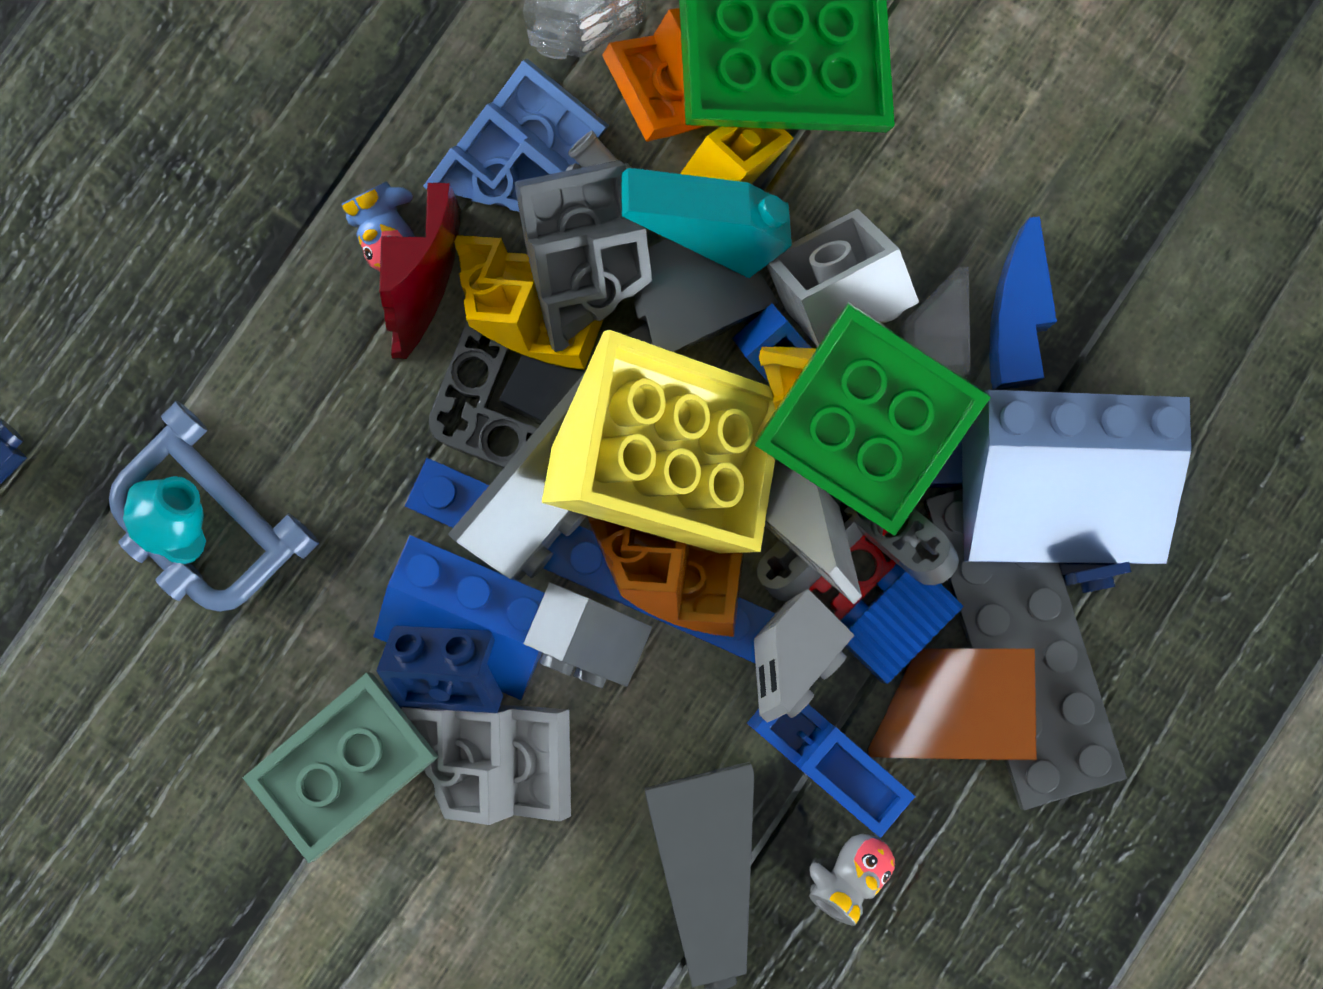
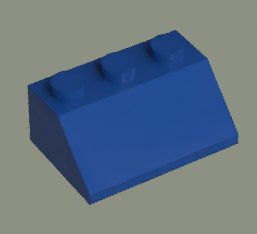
(451, 592)

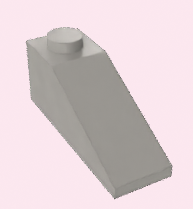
(812, 528)

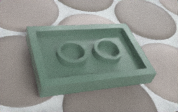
(340, 767)

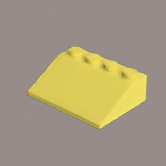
(665, 448)

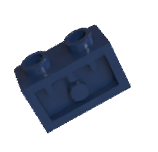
(440, 669)

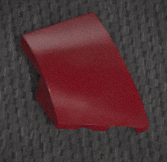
(418, 271)

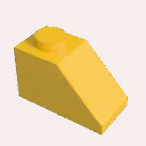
(737, 153)

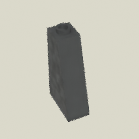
(706, 860)

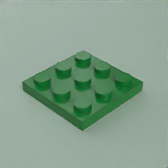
(871, 419)

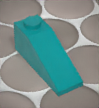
(710, 216)

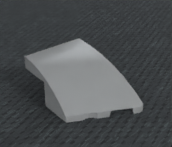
(498, 762)

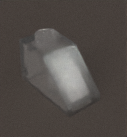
(943, 324)

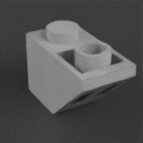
(794, 651)

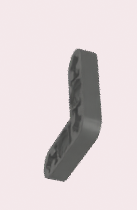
(479, 419)
(898, 548)

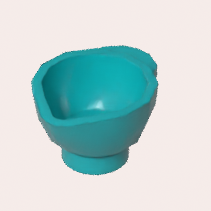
(166, 518)

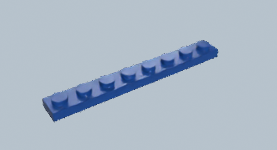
(449, 494)

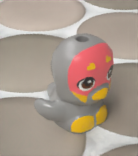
(858, 875)

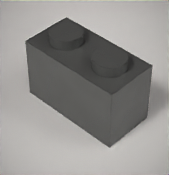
(587, 636)

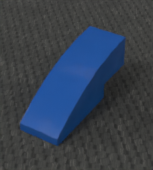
(1021, 310)
(837, 766)

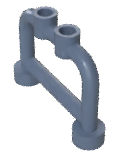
(180, 579)

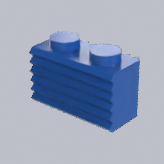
(898, 622)

